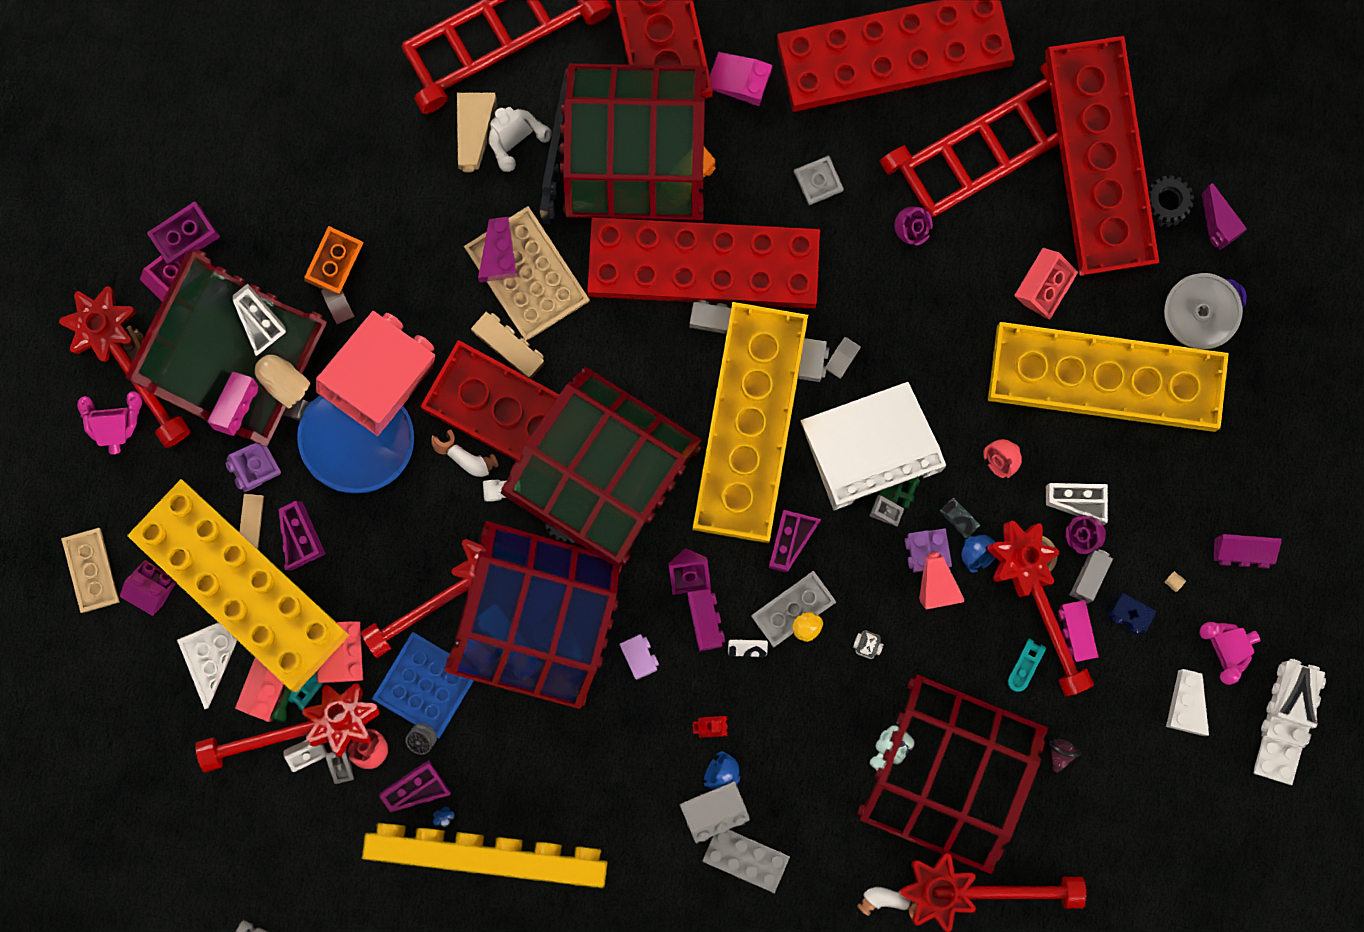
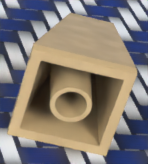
(473, 119)

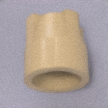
(1175, 581)

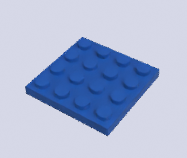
(420, 688)

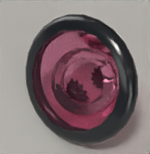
(1062, 753)

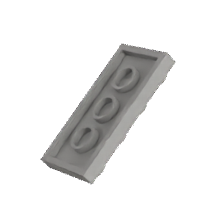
(778, 615)
(746, 859)

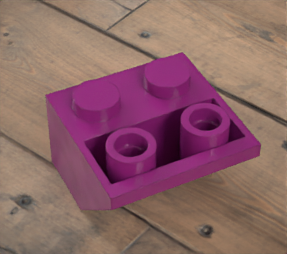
(147, 587)

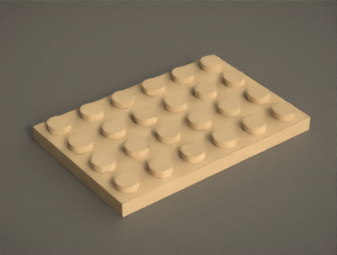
(543, 285)

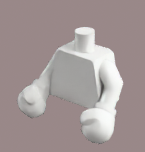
(509, 129)

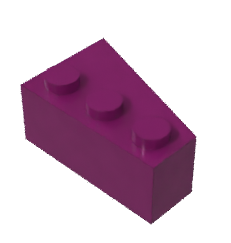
(498, 252)

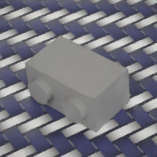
(710, 317)
(812, 360)

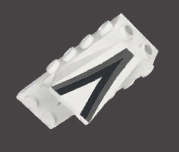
(1289, 720)

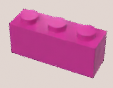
(233, 403)
(1078, 631)

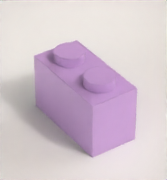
(639, 657)

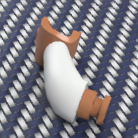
(472, 464)
(880, 897)

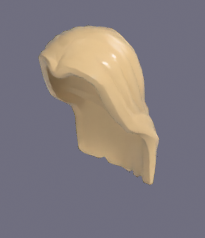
(281, 379)

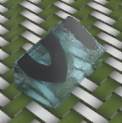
(960, 518)

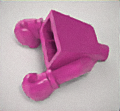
(112, 425)
(1232, 648)

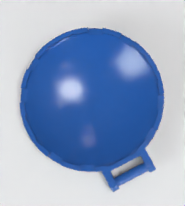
(348, 454)

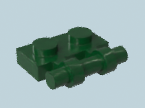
(894, 492)

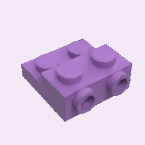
(252, 466)
(926, 542)

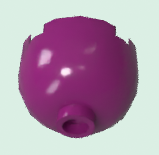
(913, 225)
(1085, 534)

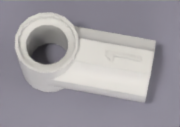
(492, 490)

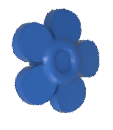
(443, 817)

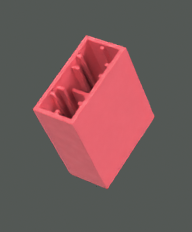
(376, 371)

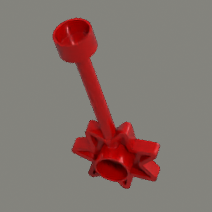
(100, 327)
(1025, 562)
(378, 639)
(335, 721)
(943, 892)

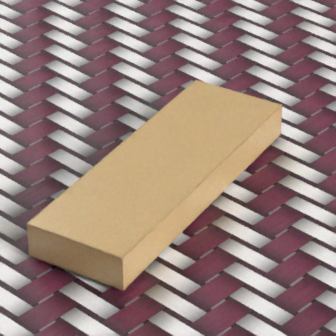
(251, 518)

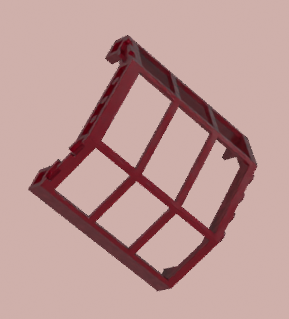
(1018, 802)

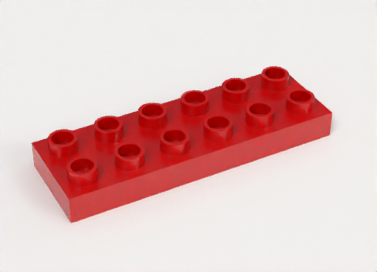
(662, 34)
(893, 50)
(1101, 155)
(703, 262)
(488, 400)

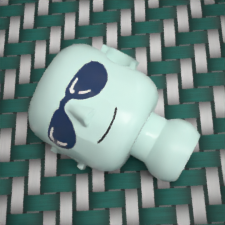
(884, 743)

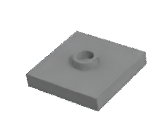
(818, 180)

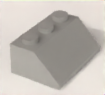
(715, 812)

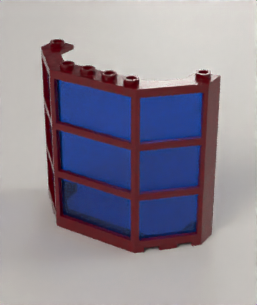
(535, 616)

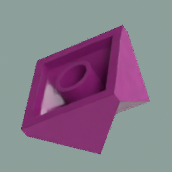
(689, 572)

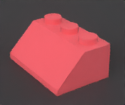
(1046, 283)
(346, 661)
(260, 692)

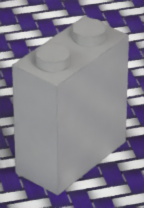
(1091, 576)

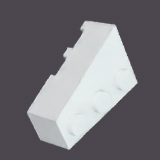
(258, 319)
(1079, 499)
(1188, 704)

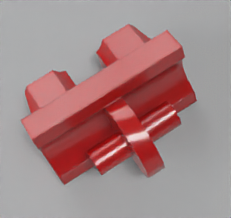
(710, 727)

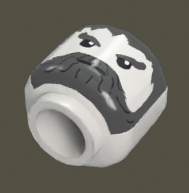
(868, 644)

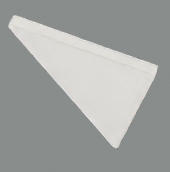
(207, 657)

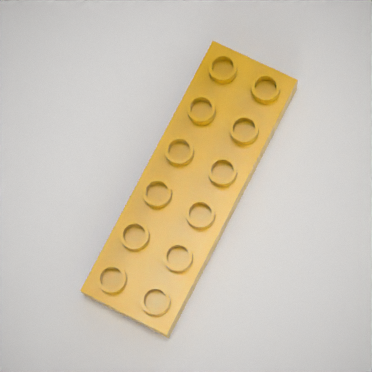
(1108, 377)
(750, 422)
(238, 586)
(470, 855)

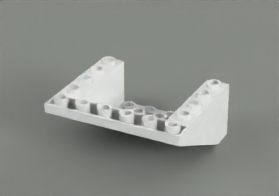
(872, 444)

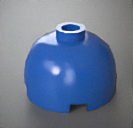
(976, 553)
(722, 771)

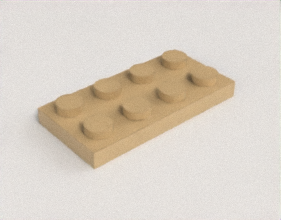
(90, 570)

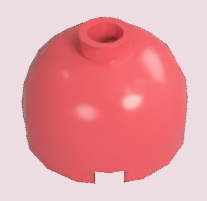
(1004, 457)
(371, 754)

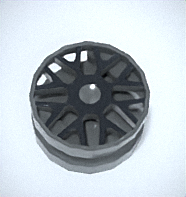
(422, 737)

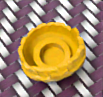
(807, 626)

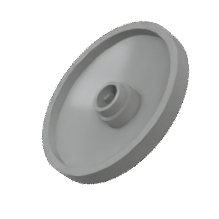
(1203, 311)

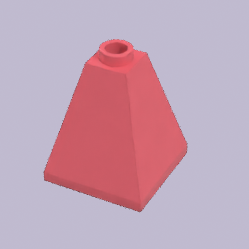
(938, 584)

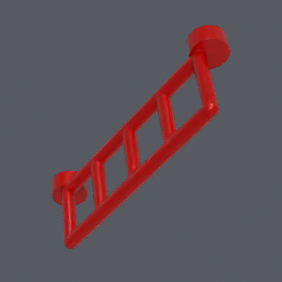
(433, 94)
(903, 160)

